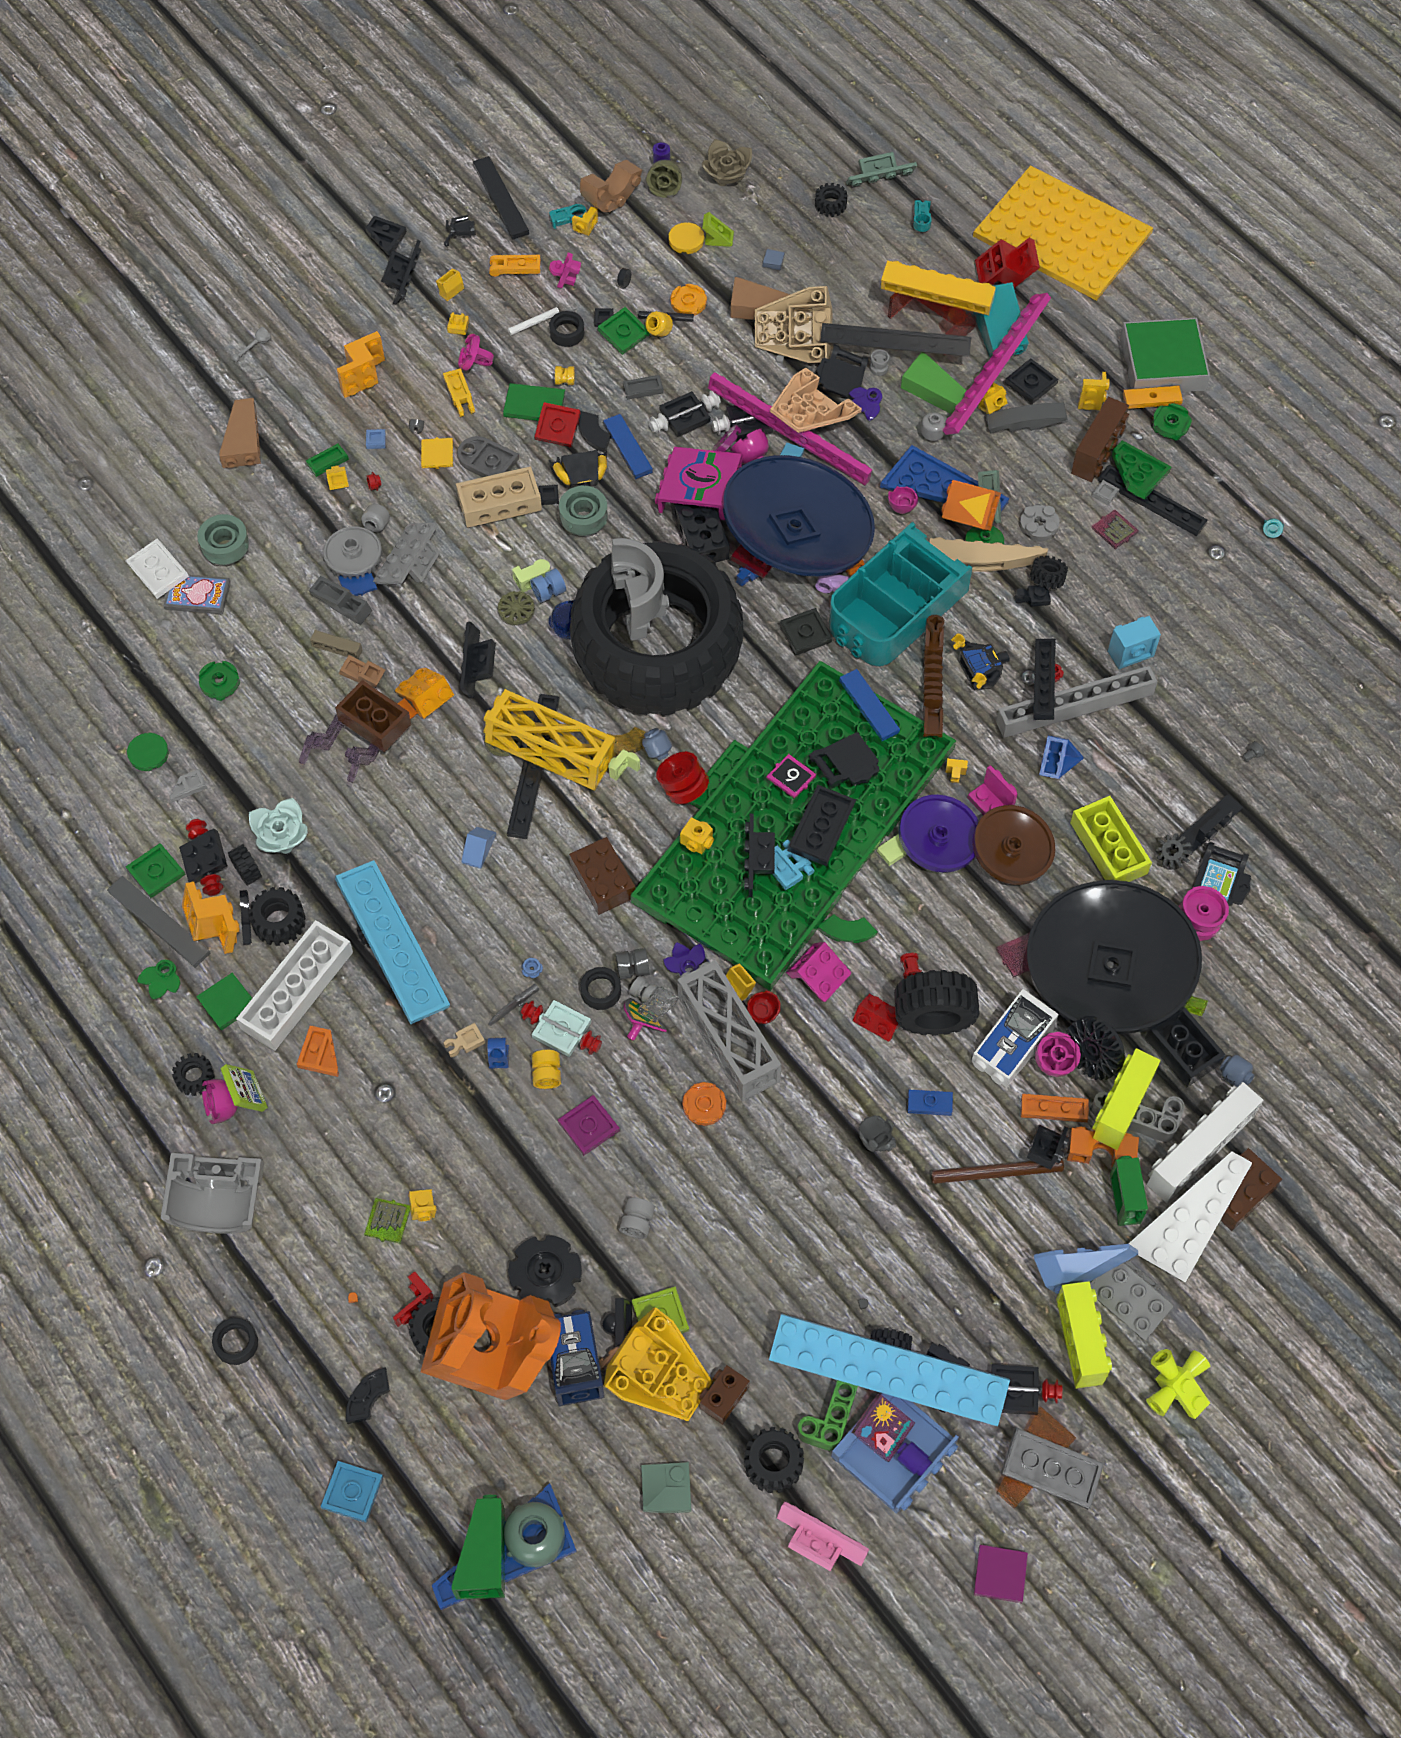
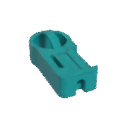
(922, 214)
(564, 215)

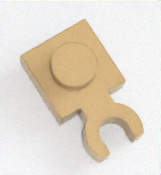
(467, 1039)

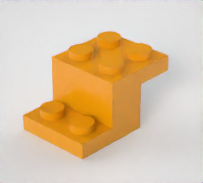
(360, 367)
(210, 917)

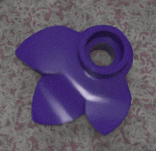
(869, 405)
(684, 958)

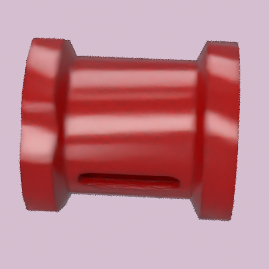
(910, 964)

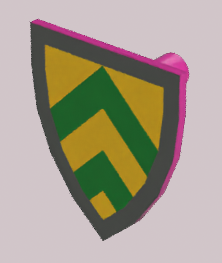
(638, 1020)

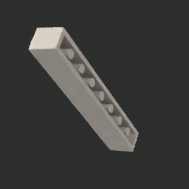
(1080, 701)

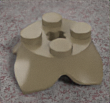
(725, 164)

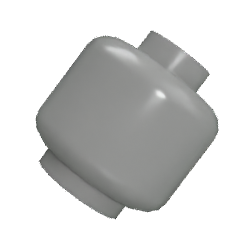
(933, 426)
(375, 517)

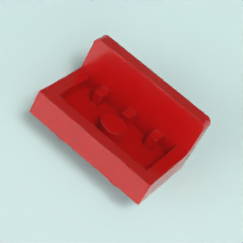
(877, 1017)

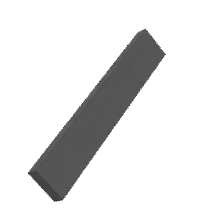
(158, 921)

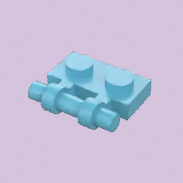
(787, 872)

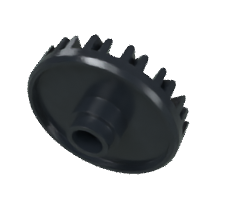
(1099, 1047)

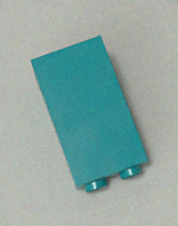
(1000, 319)

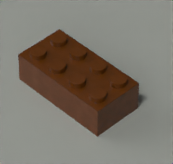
(1100, 439)

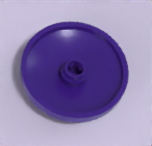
(938, 833)

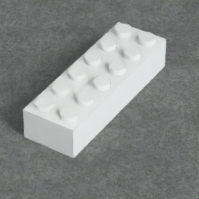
(294, 985)
(1204, 1141)

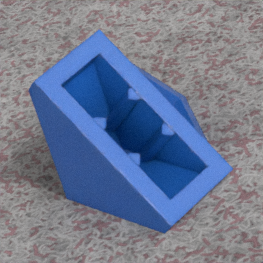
(1058, 757)

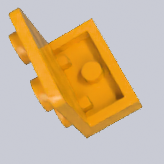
(425, 690)

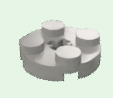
(1039, 513)

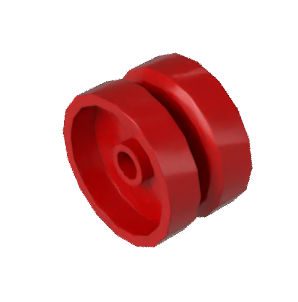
(682, 777)

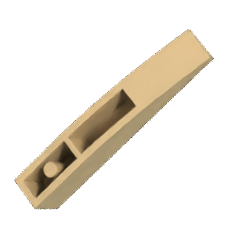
(988, 556)

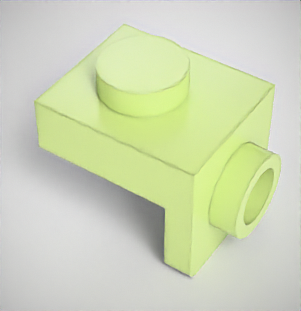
(621, 762)

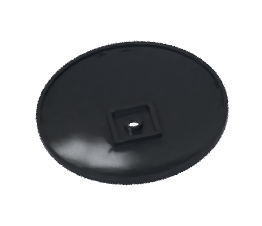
(1122, 924)

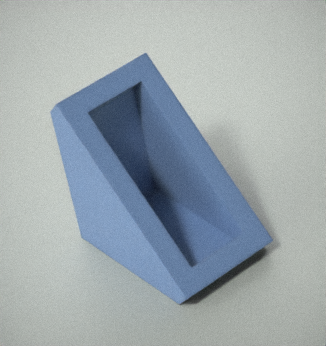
(477, 846)

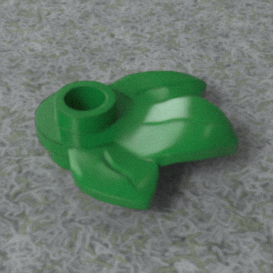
(159, 981)

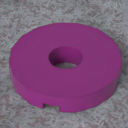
(727, 439)

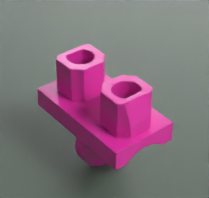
(566, 270)

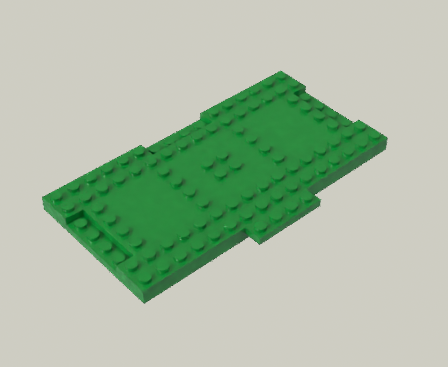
(707, 891)

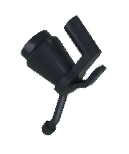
(461, 227)

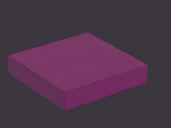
(588, 1125)
(1000, 1573)

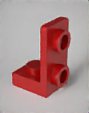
(418, 1288)

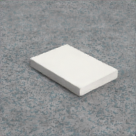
(157, 568)

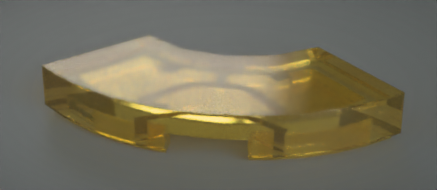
(629, 741)

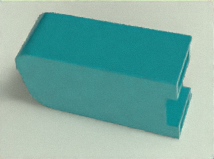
(893, 595)

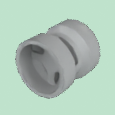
(879, 362)
(642, 989)

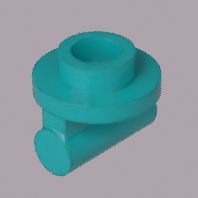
(1273, 527)

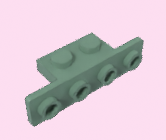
(879, 167)

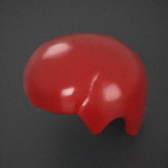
(764, 1007)

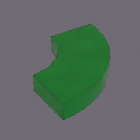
(847, 931)

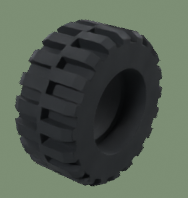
(936, 1002)

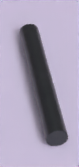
(674, 316)

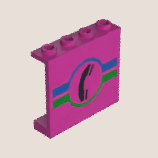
(697, 478)

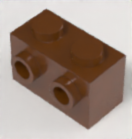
(723, 1394)

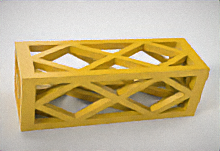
(498, 728)

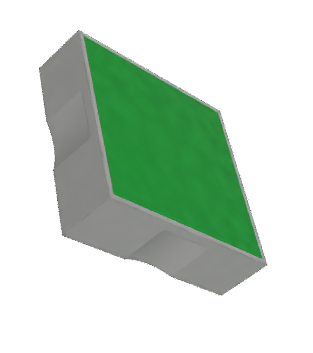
(1165, 354)

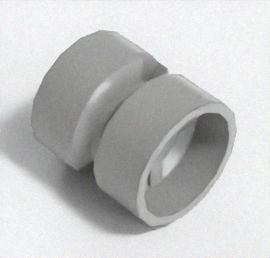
(638, 1214)

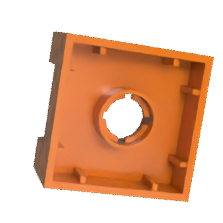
(520, 1333)

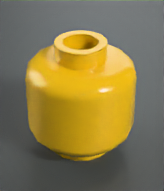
(659, 324)

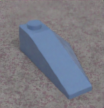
(1079, 1267)

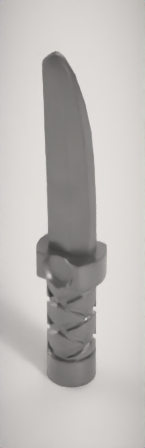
(518, 1001)

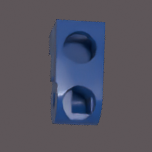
(498, 1051)

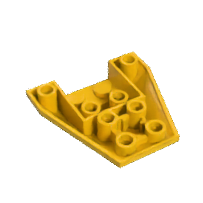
(657, 1368)

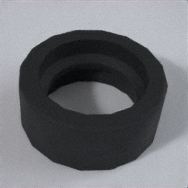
(566, 317)
(600, 973)
(222, 1329)

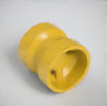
(564, 375)

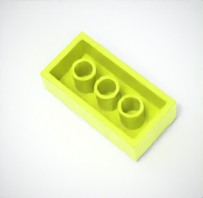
(1110, 841)
(1124, 1098)
(1083, 1334)

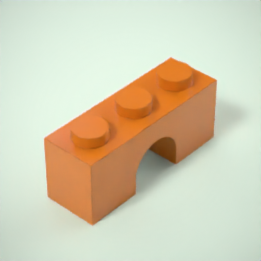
(1082, 1145)

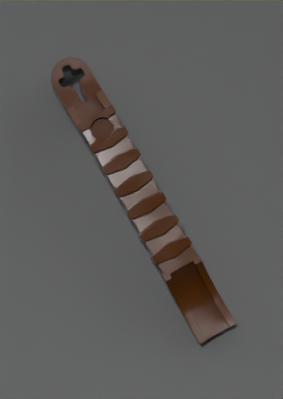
(933, 676)

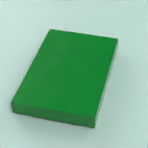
(527, 400)

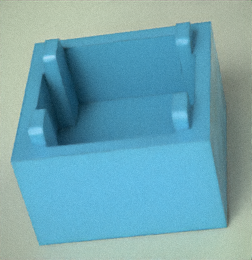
(1134, 642)

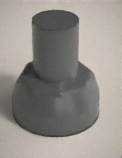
(1255, 750)

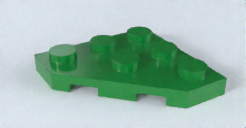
(1138, 469)

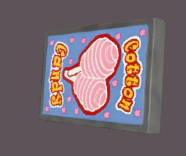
(199, 594)

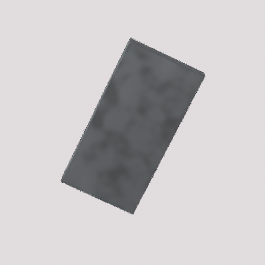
(1052, 1468)

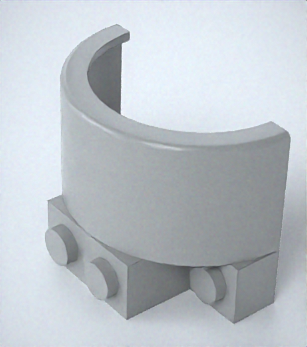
(643, 591)
(219, 1197)

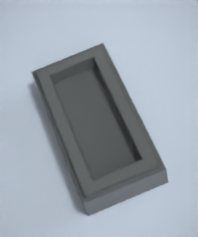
(643, 387)

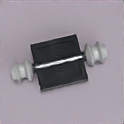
(685, 413)
(742, 419)

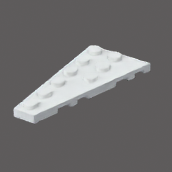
(1184, 1229)

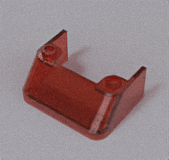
(962, 319)

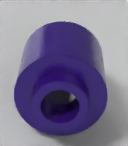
(661, 151)
(913, 1458)

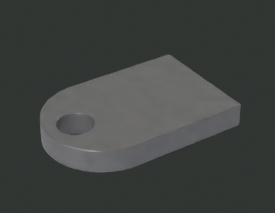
(487, 457)

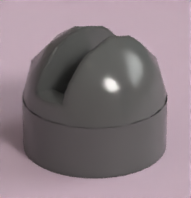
(416, 424)

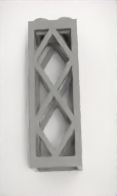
(697, 984)

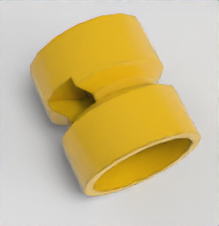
(546, 1069)

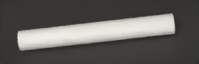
(533, 321)

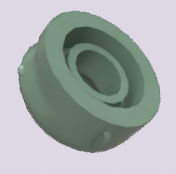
(579, 500)
(219, 529)
(534, 1554)

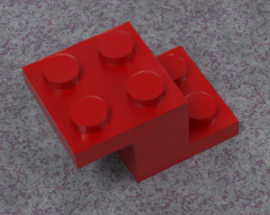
(1008, 262)

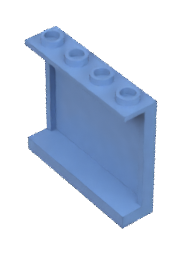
(891, 1479)

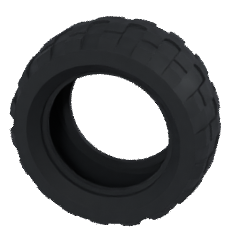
(667, 680)

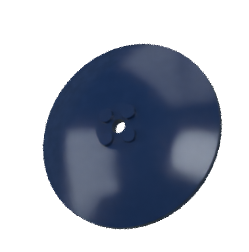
(794, 490)

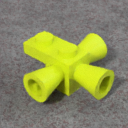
(1179, 1383)

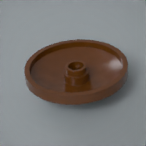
(1013, 844)

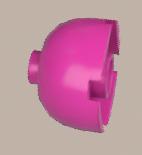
(752, 447)
(1057, 1054)
(218, 1101)

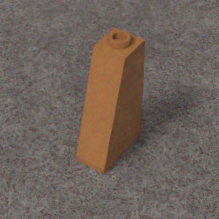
(750, 296)

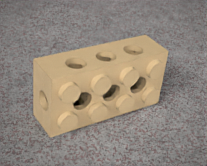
(498, 496)

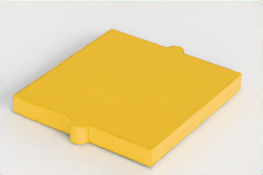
(437, 453)

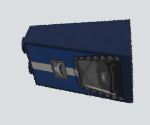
(576, 1361)

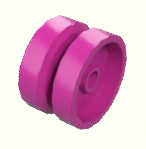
(1206, 910)

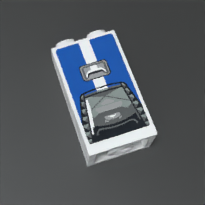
(1014, 1038)

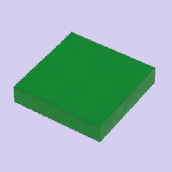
(623, 330)
(155, 870)
(225, 1000)

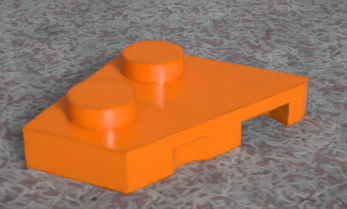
(318, 1052)

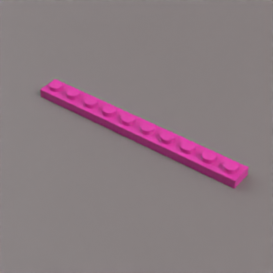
(996, 363)
(806, 439)

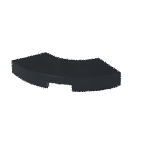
(592, 432)
(245, 921)
(365, 1395)

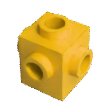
(993, 399)
(697, 836)

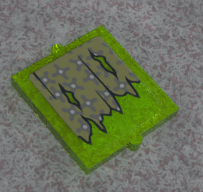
(387, 1220)

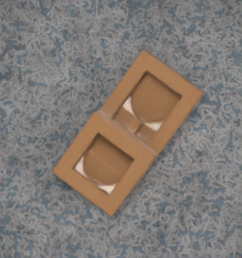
(358, 670)

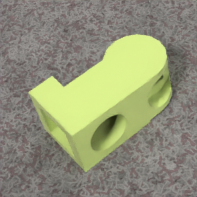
(523, 577)

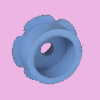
(531, 962)

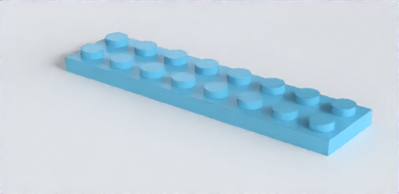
(392, 942)

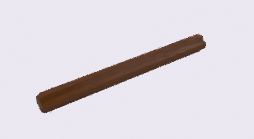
(992, 1171)

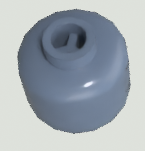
(656, 744)
(1237, 1070)

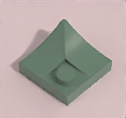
(666, 1488)

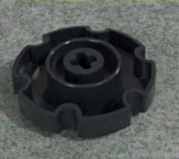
(551, 1256)

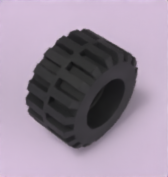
(275, 901)
(420, 1323)
(773, 1440)

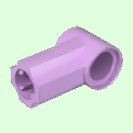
(830, 583)

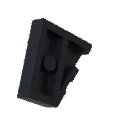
(385, 233)

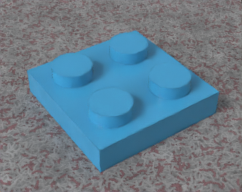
(352, 1491)

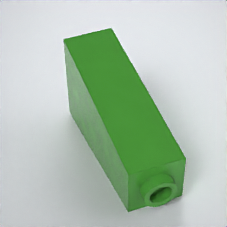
(932, 384)

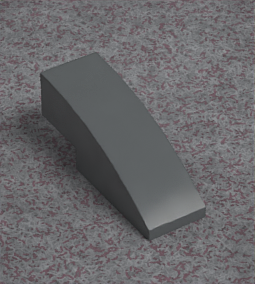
(341, 600)

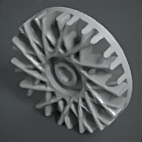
(352, 552)

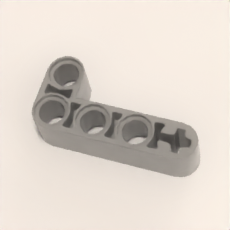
(1156, 1118)

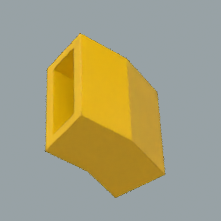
(450, 284)
(740, 981)

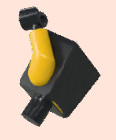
(580, 468)

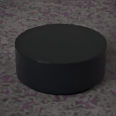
(624, 277)

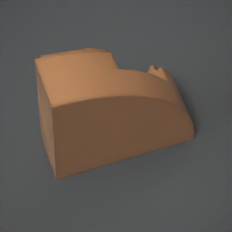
(603, 1362)

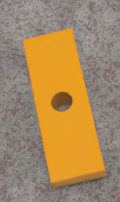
(1152, 397)

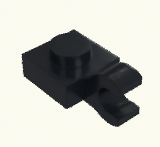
(1034, 595)

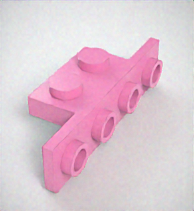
(818, 1540)

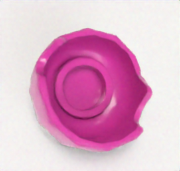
(902, 499)

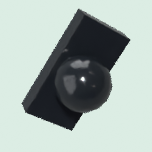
(620, 1321)

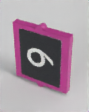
(791, 776)

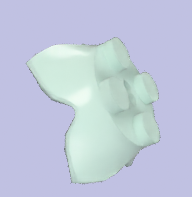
(285, 816)

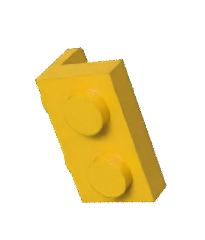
(1093, 393)

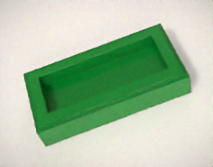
(326, 459)

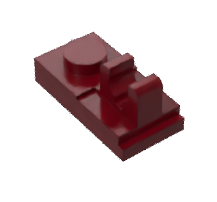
(750, 562)

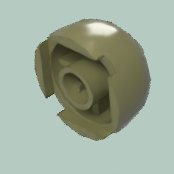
(664, 178)

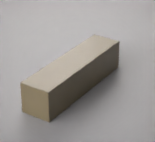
(336, 644)

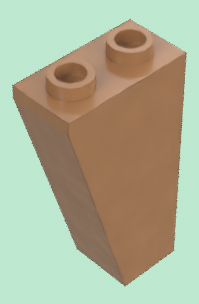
(241, 437)

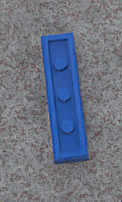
(628, 446)
(869, 705)

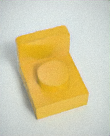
(587, 222)
(422, 1205)

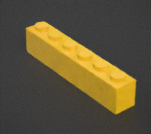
(938, 287)

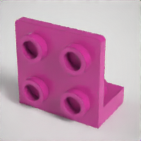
(993, 792)
(820, 970)

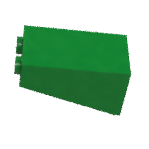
(482, 1558)

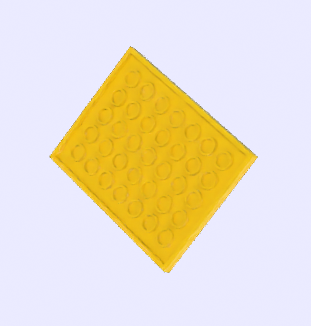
(1074, 233)

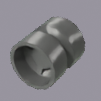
(632, 963)

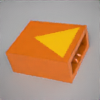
(971, 505)

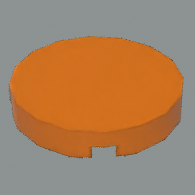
(704, 1104)

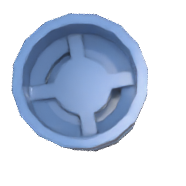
(548, 585)

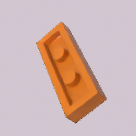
(1054, 1108)

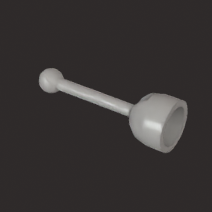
(261, 335)

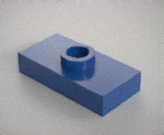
(930, 1102)

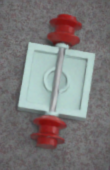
(561, 1028)

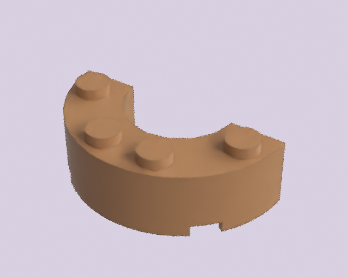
(615, 190)

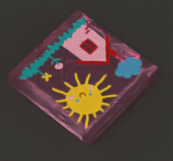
(883, 1427)

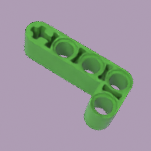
(830, 1424)

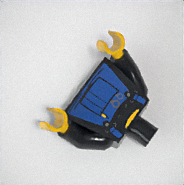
(980, 662)

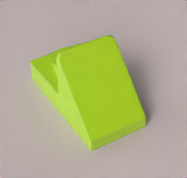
(716, 231)

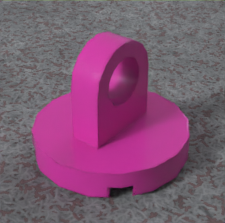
(473, 353)

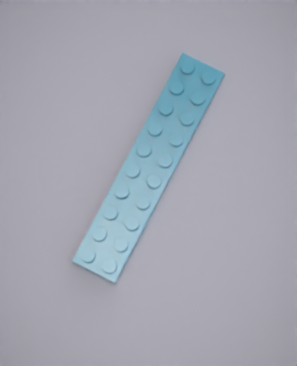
(889, 1369)

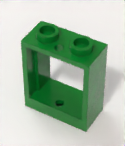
(1128, 1191)

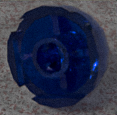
(561, 619)

